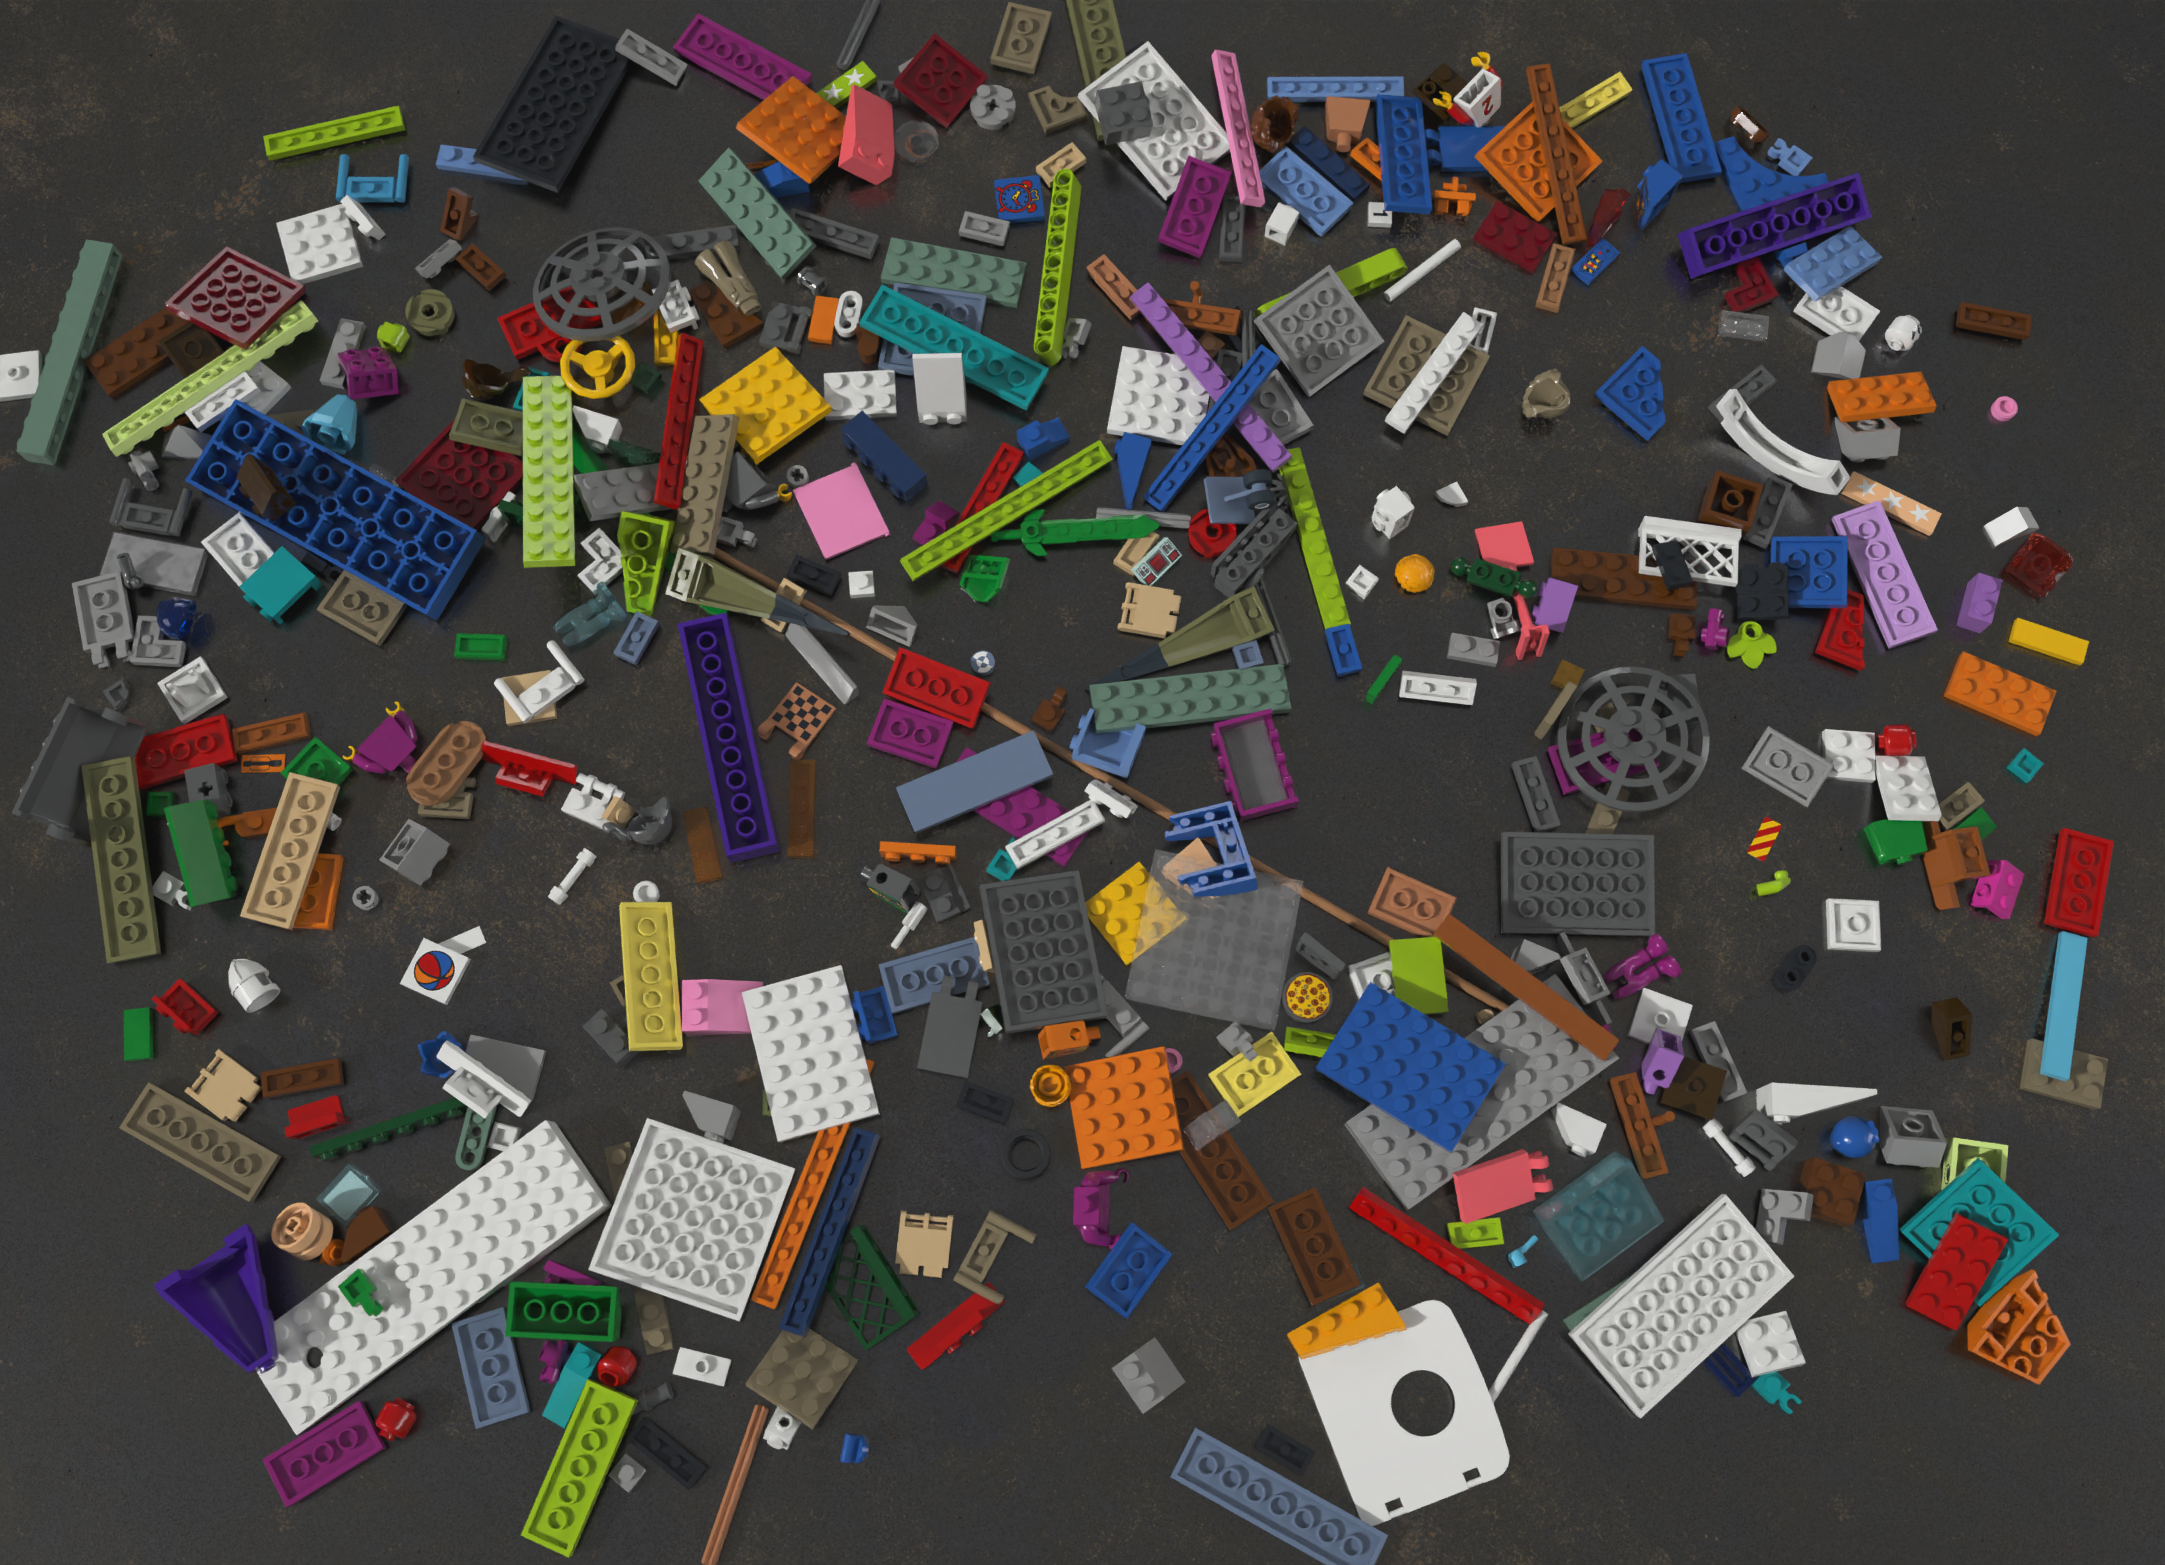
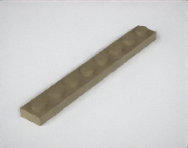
(650, 1305)

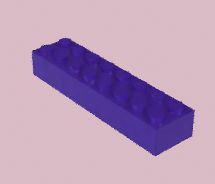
(1774, 225)

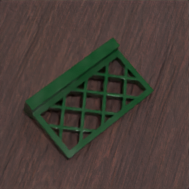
(886, 1280)

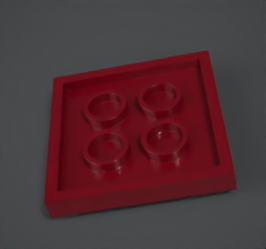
(940, 80)

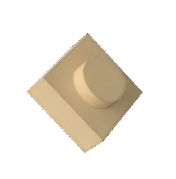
(618, 812)

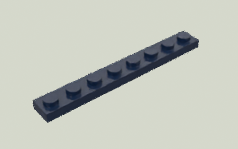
(829, 1232)

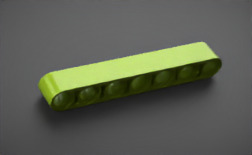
(1363, 275)

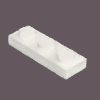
(218, 403)
(1437, 687)

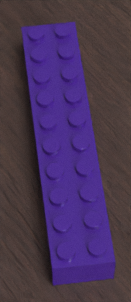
(728, 738)

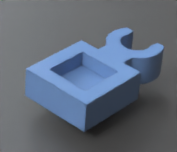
(1791, 160)

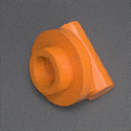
(332, 1253)

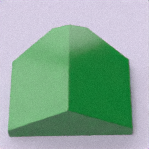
(984, 576)

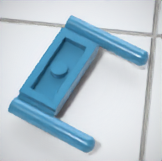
(372, 188)

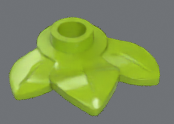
(1751, 648)

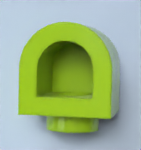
(393, 337)

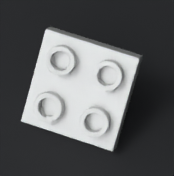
(192, 690)

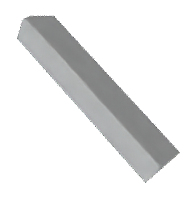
(822, 662)

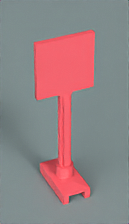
(1509, 548)

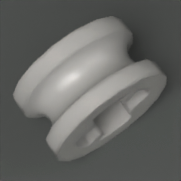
(793, 471)
(360, 892)

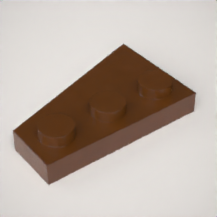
(722, 316)

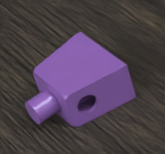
(1661, 1060)

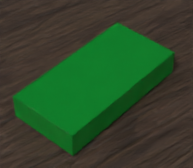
(480, 646)
(1383, 679)
(138, 1034)

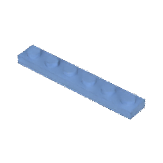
(1318, 88)

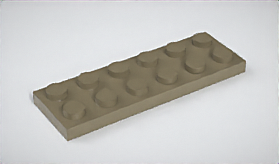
(705, 483)
(200, 1142)

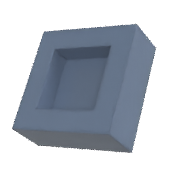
(1248, 655)

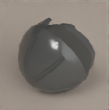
(648, 827)

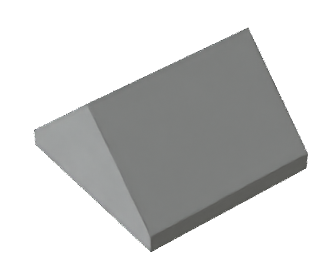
(1534, 957)

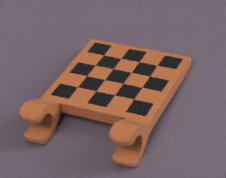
(799, 716)

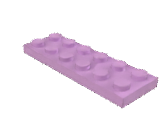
(1885, 575)

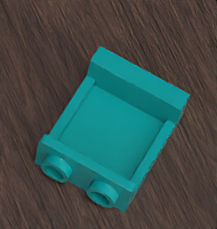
(278, 584)

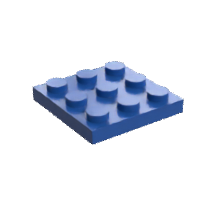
(1815, 569)

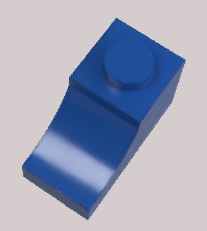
(1041, 437)

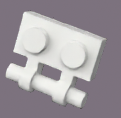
(1103, 793)
(586, 807)

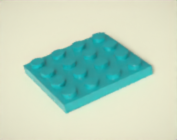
(1992, 1203)

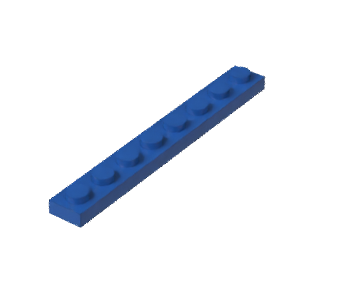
(1212, 428)

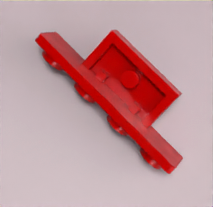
(527, 770)
(950, 1330)

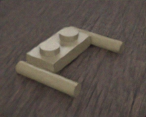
(985, 1250)

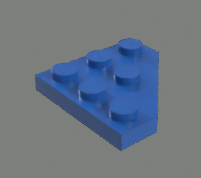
(1636, 394)

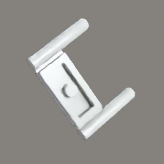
(545, 691)

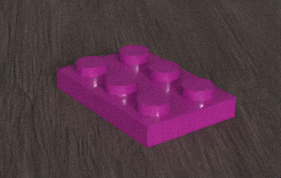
(910, 733)

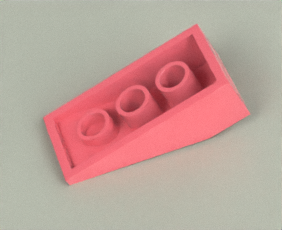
(868, 137)

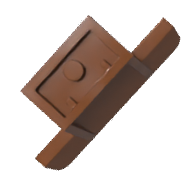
(1950, 859)

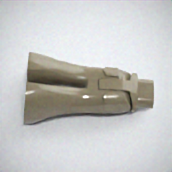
(737, 287)

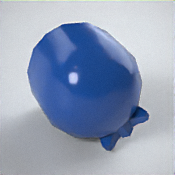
(1854, 1137)

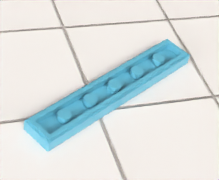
(2063, 1006)

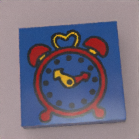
(1019, 199)

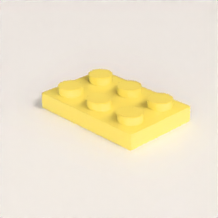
(1250, 1083)

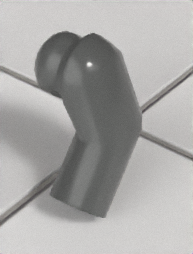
(128, 572)

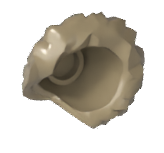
(1546, 396)

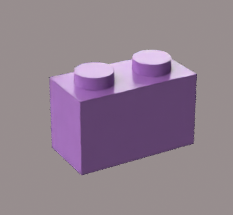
(1979, 603)
(1554, 604)

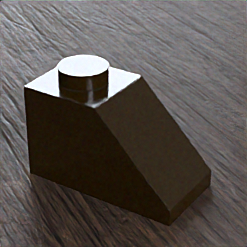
(1952, 1027)

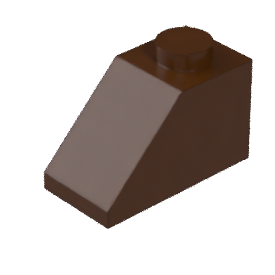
(365, 1233)

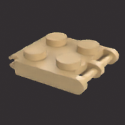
(1150, 610)
(225, 1087)
(924, 1244)

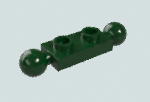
(1494, 577)

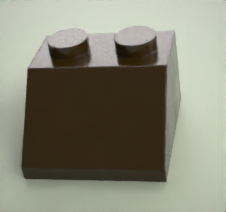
(264, 489)

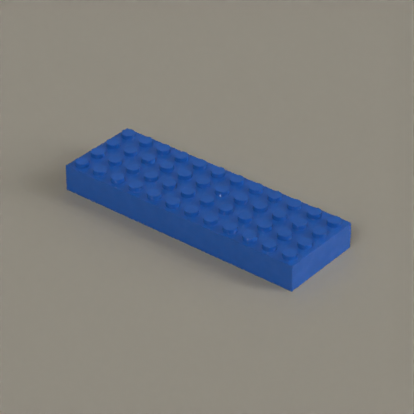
(342, 511)

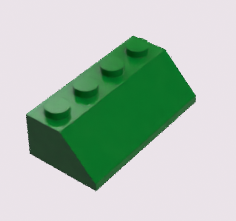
(201, 852)
(563, 1311)

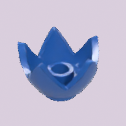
(429, 1049)

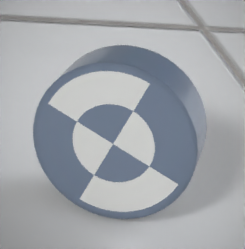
(982, 663)

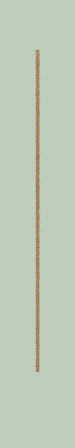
(1107, 778)

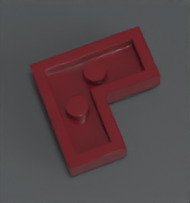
(1756, 287)

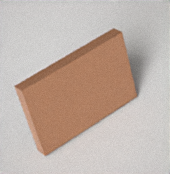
(1410, 904)

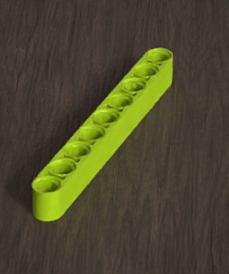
(1057, 267)

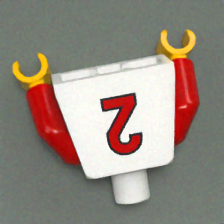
(1478, 98)

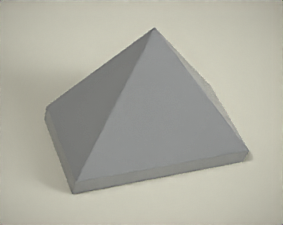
(184, 443)
(893, 623)

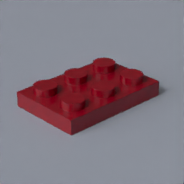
(1515, 236)

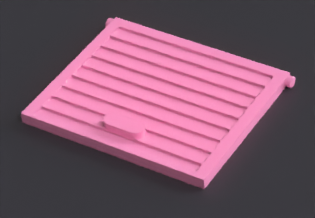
(841, 511)

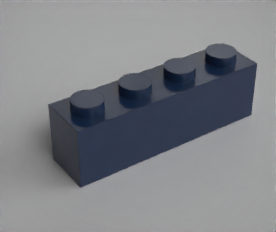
(884, 456)

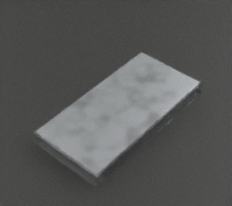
(158, 562)

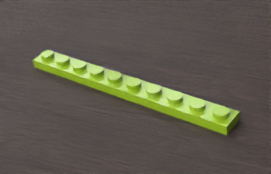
(1005, 510)

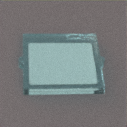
(347, 1195)

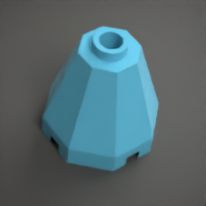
(333, 424)

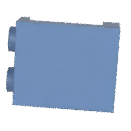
(1107, 751)

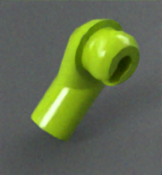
(1782, 881)

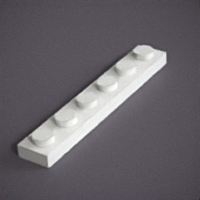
(1433, 373)

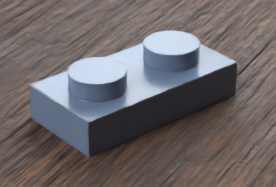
(636, 638)

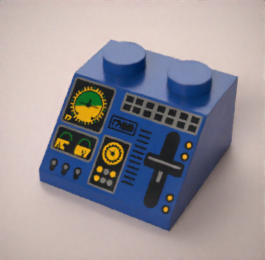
(1655, 191)

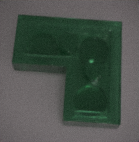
(636, 454)

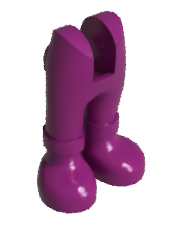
(1627, 966)

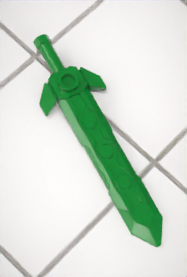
(1035, 533)

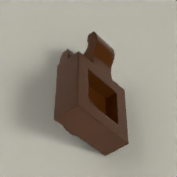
(1682, 631)
(1049, 712)

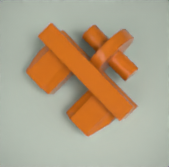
(1443, 198)

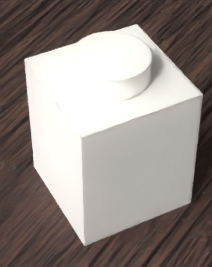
(1281, 223)

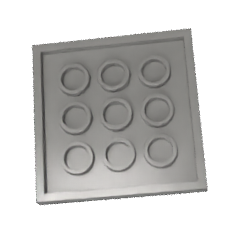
(1318, 331)

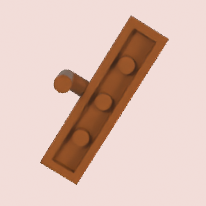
(1205, 317)
(1640, 1125)

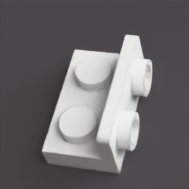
(676, 308)

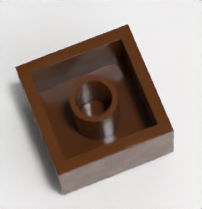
(1730, 502)
(1834, 1190)

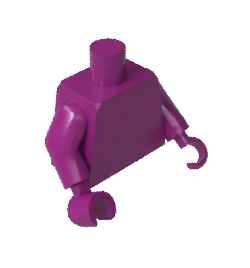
(1093, 1207)

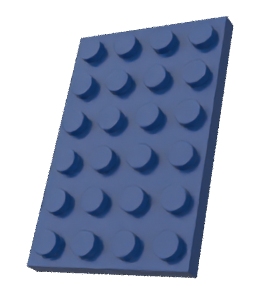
(1410, 1067)

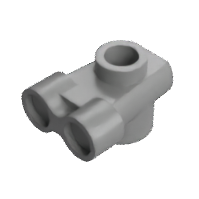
(143, 466)
(1505, 624)

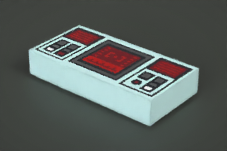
(1156, 562)

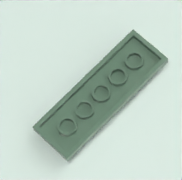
(757, 213)
(954, 270)

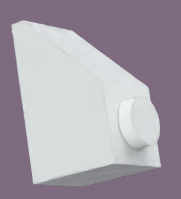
(597, 428)
(1578, 1129)

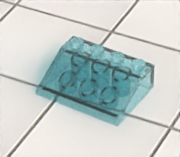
(1599, 1215)

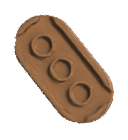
(446, 763)

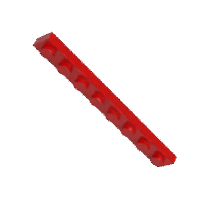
(678, 421)
(1447, 1255)

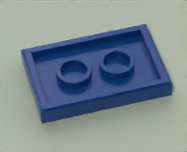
(1129, 1270)

